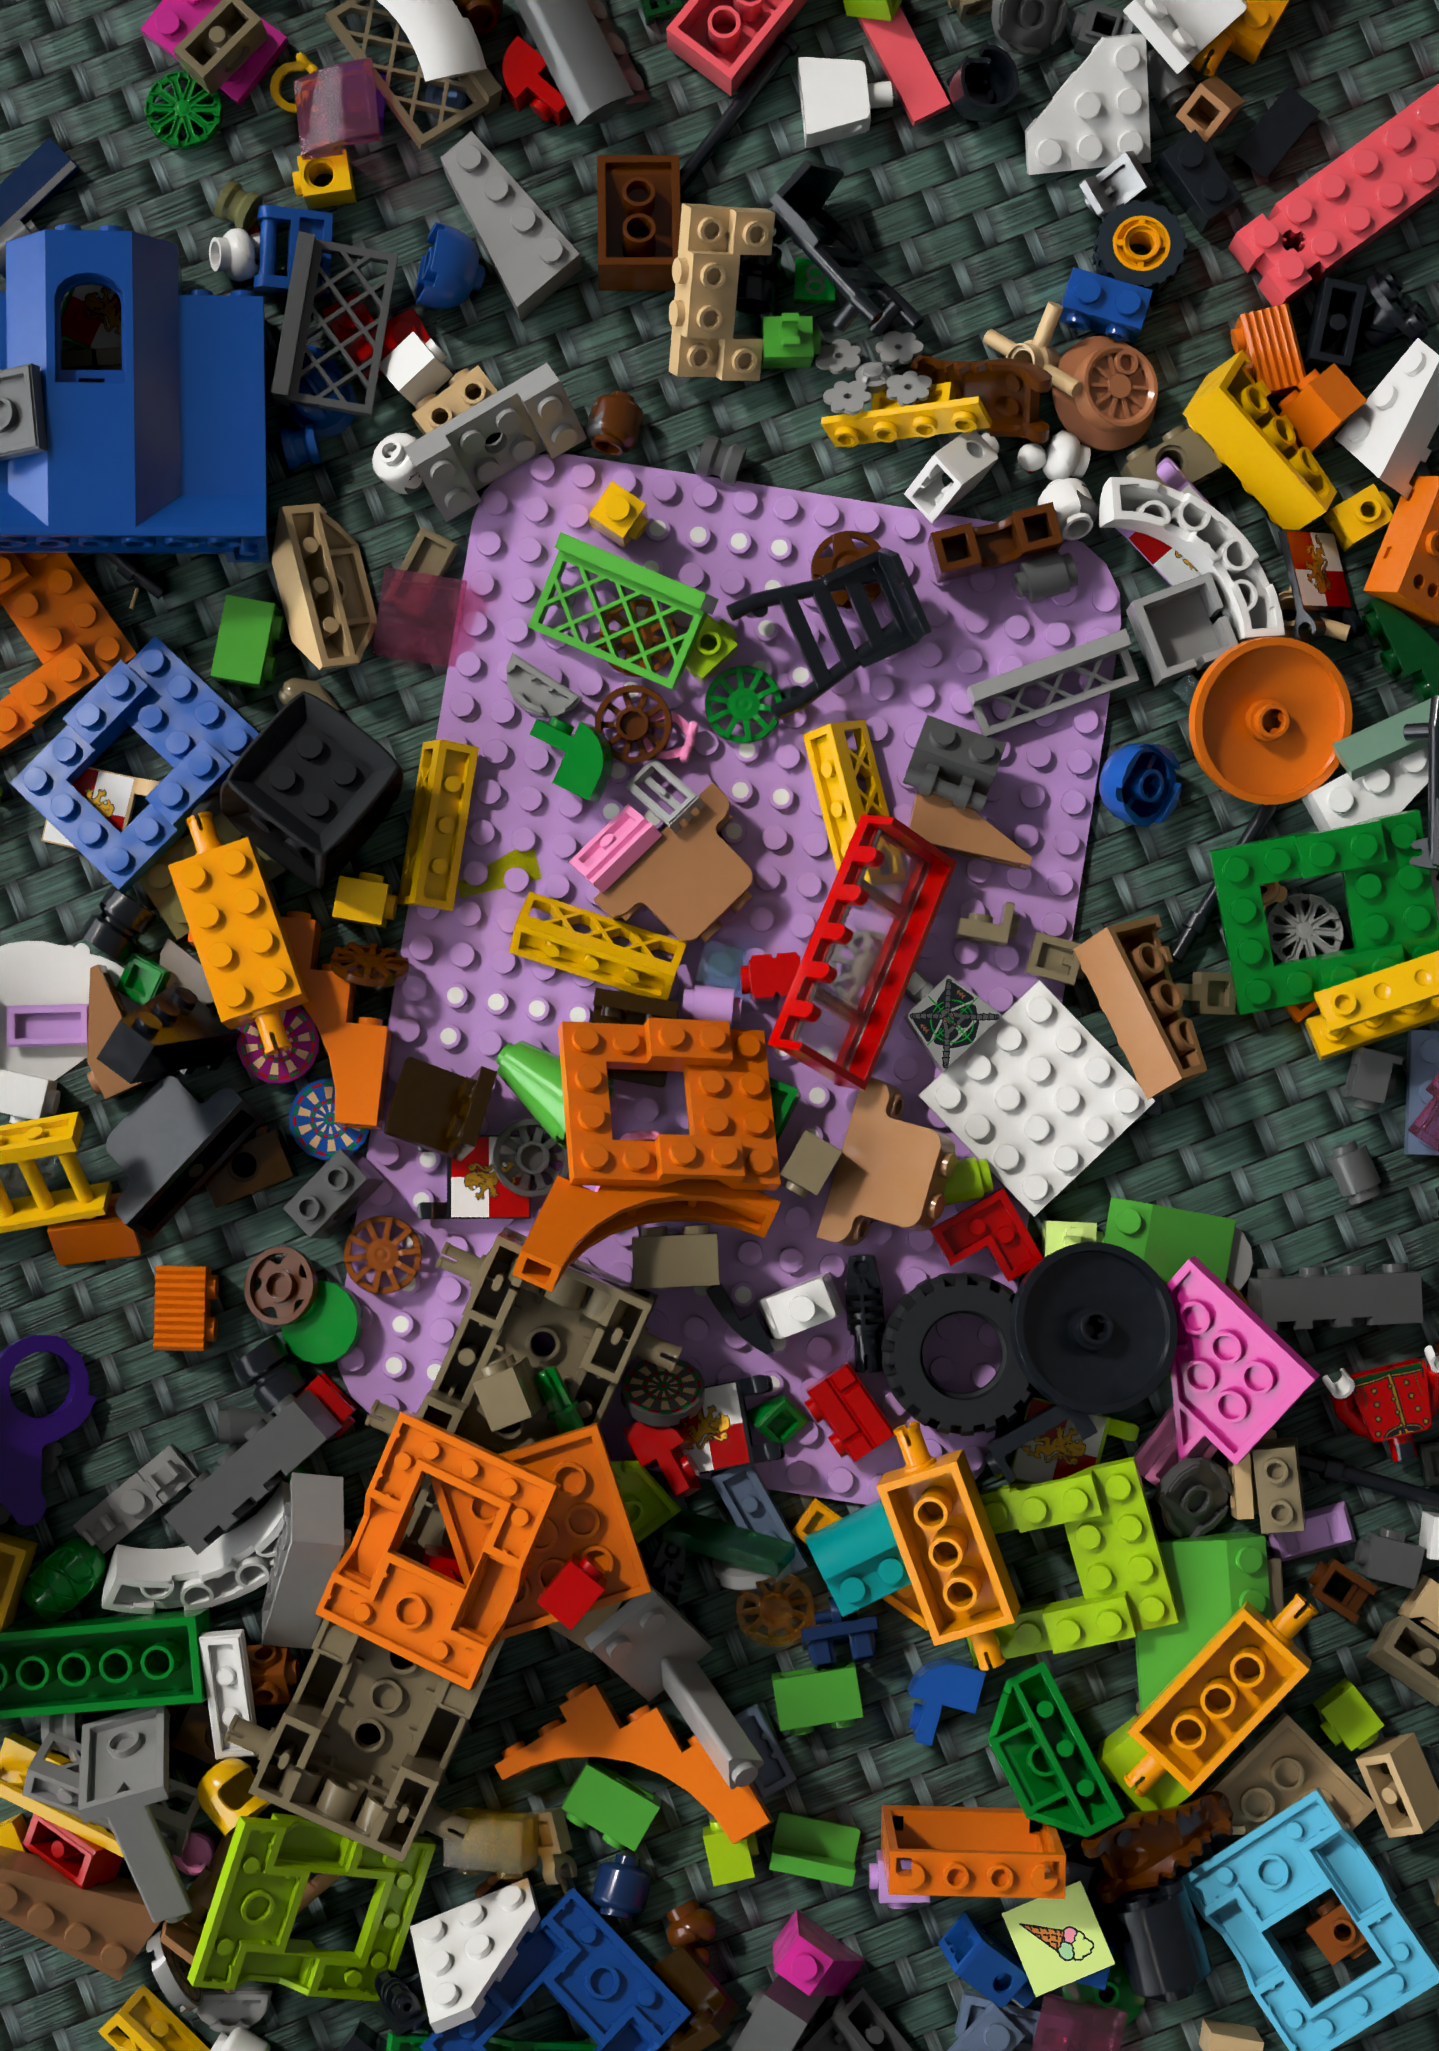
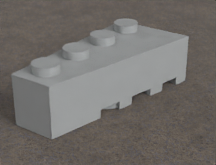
(513, 231)
(304, 1560)

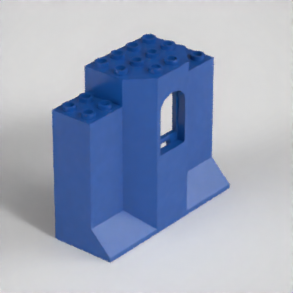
(167, 445)

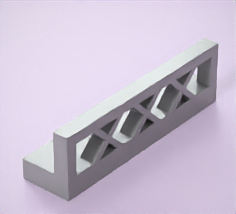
(1049, 668)
(59, 1788)

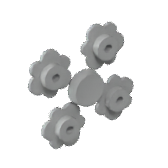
(873, 376)

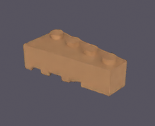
(1143, 1004)
(94, 1924)

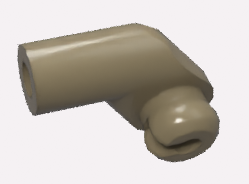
(295, 686)

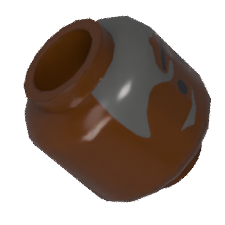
(614, 423)

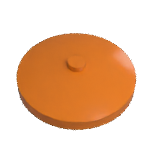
(1269, 720)

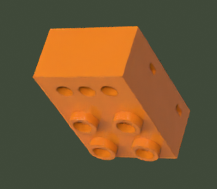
(1408, 558)

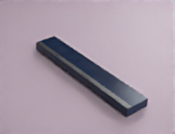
(34, 183)

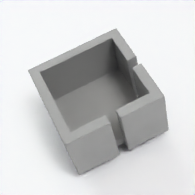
(1177, 628)

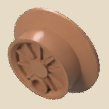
(1115, 394)

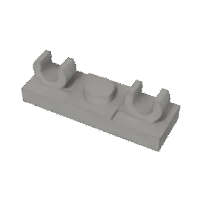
(136, 1499)

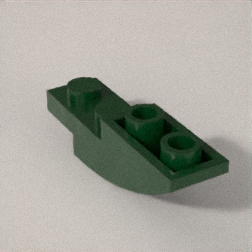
(1404, 647)

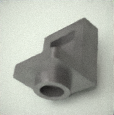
(1116, 184)

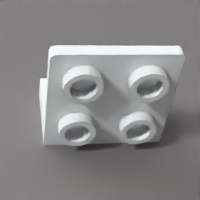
(1182, 26)

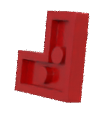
(396, 331)
(991, 1224)

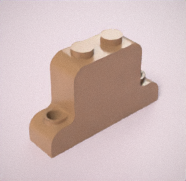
(685, 876)
(886, 1170)

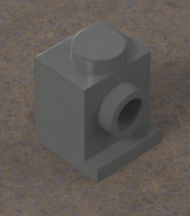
(1371, 1078)

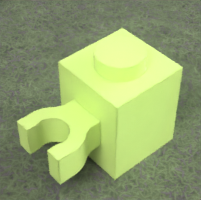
(1065, 1233)

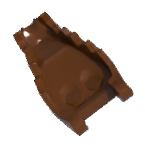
(1005, 386)
(1154, 1842)

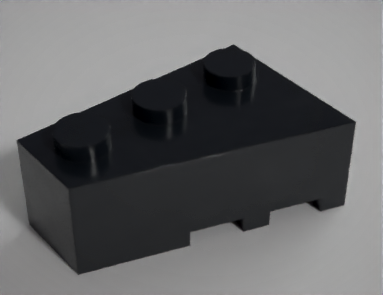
(167, 1036)

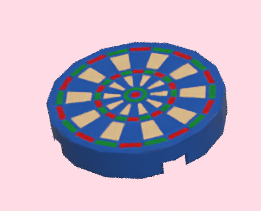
(314, 1122)

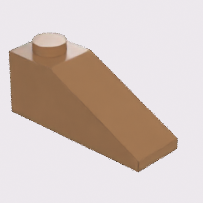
(963, 832)
(104, 1014)

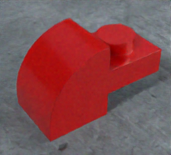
(526, 81)
(665, 1448)

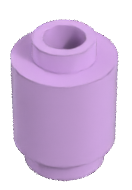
(711, 1004)

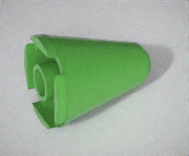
(537, 1083)

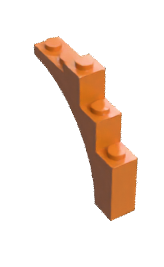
(356, 1050)
(580, 1218)
(647, 1741)

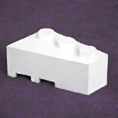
(1398, 419)
(1370, 796)

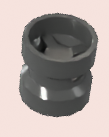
(720, 460)

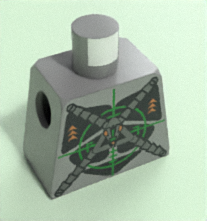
(946, 1018)

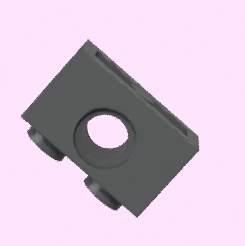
(334, 1194)

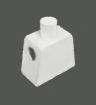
(837, 98)
(964, 461)
(800, 1306)

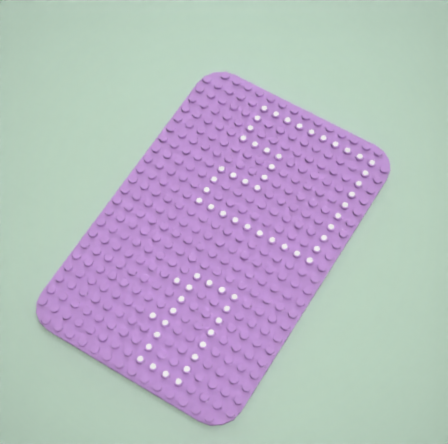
(475, 997)

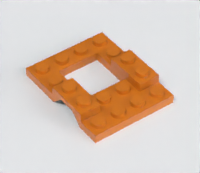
(66, 631)
(725, 1103)
(411, 1605)

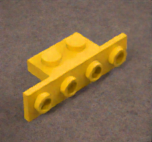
(892, 422)

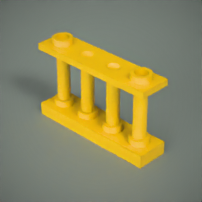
(1376, 1006)
(43, 1138)

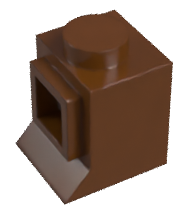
(1353, 1597)

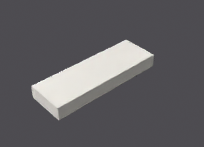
(227, 1687)

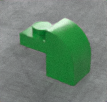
(587, 756)

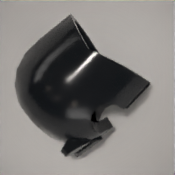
(984, 86)

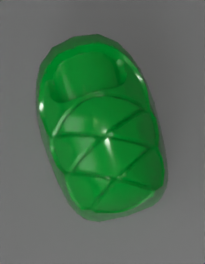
(65, 1579)

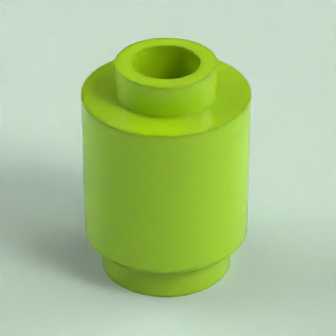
(969, 1181)

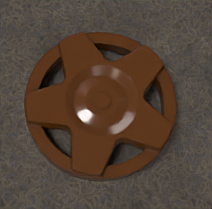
(844, 553)
(281, 1286)

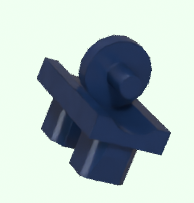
(820, 1639)

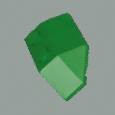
(1049, 1758)

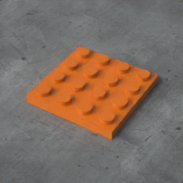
(584, 1520)

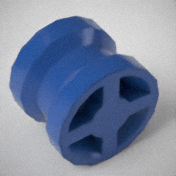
(301, 446)

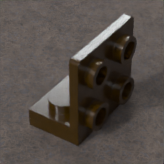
(634, 1009)
(439, 1108)
(701, 1994)

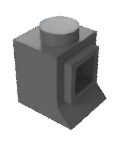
(1102, 17)

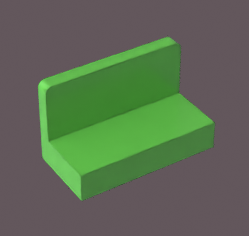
(814, 1848)

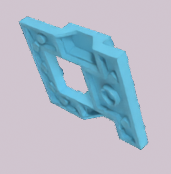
(1278, 1872)

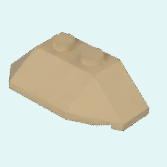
(322, 587)

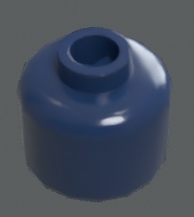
(621, 1887)

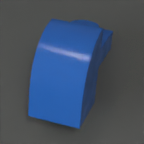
(941, 1683)

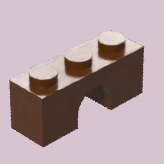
(1016, 539)

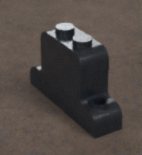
(173, 1147)

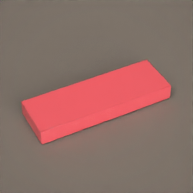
(906, 67)

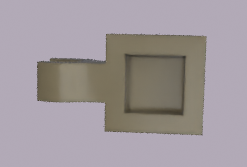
(1210, 993)
(552, 1845)

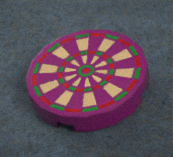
(285, 1065)

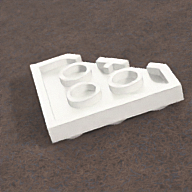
(1095, 112)
(469, 1950)

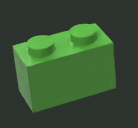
(247, 643)
(817, 1697)
(610, 1805)

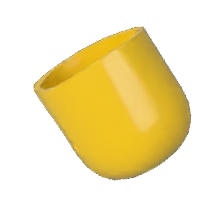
(225, 1794)

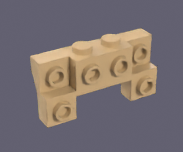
(707, 291)

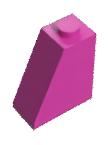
(814, 1958)

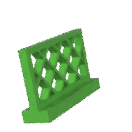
(636, 578)

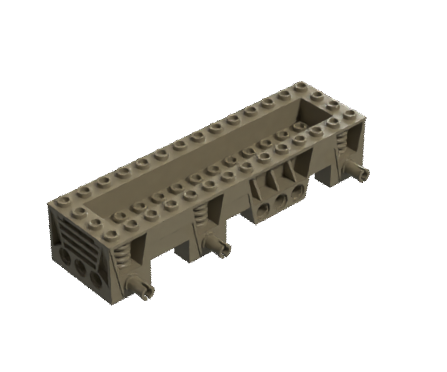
(314, 1754)

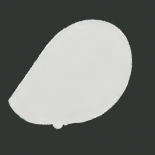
(47, 976)

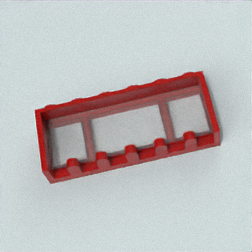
(863, 951)

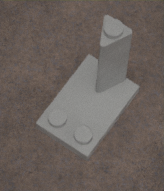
(660, 1650)
(120, 1775)

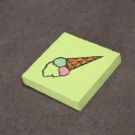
(1058, 1939)

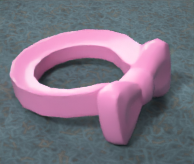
(689, 730)

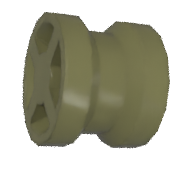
(237, 205)

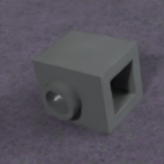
(1389, 1557)

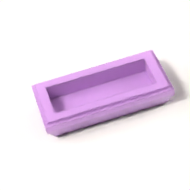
(47, 1025)
(1324, 1530)

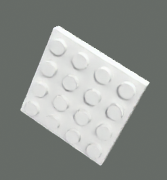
(1036, 1098)

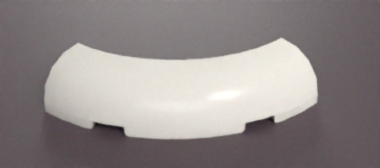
(439, 37)
(1205, 541)
(177, 1577)

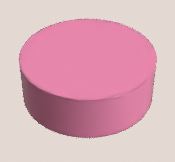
(197, 1853)

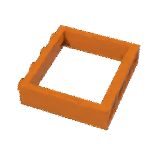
(971, 1853)

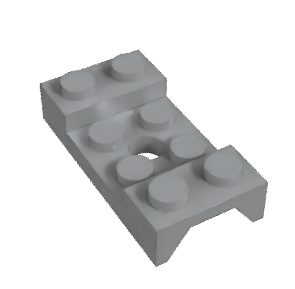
(531, 419)

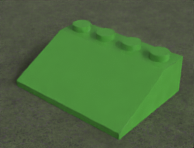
(1170, 1237)
(1209, 1584)

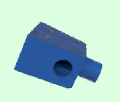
(986, 1963)

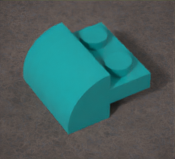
(859, 1558)

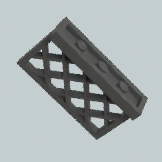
(298, 319)

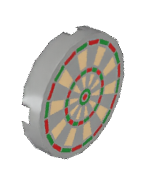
(172, 1974)

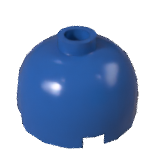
(448, 269)
(1140, 784)

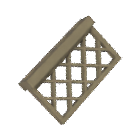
(479, 86)

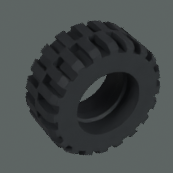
(904, 1364)

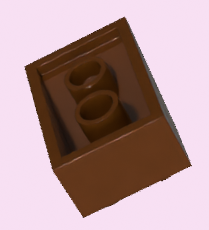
(637, 221)

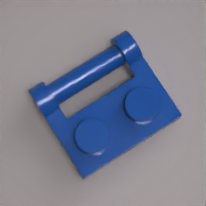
(298, 220)

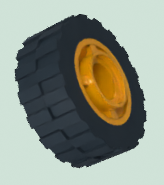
(1144, 225)

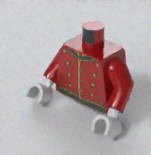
(1389, 1401)

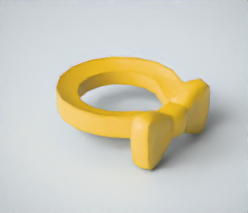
(302, 63)

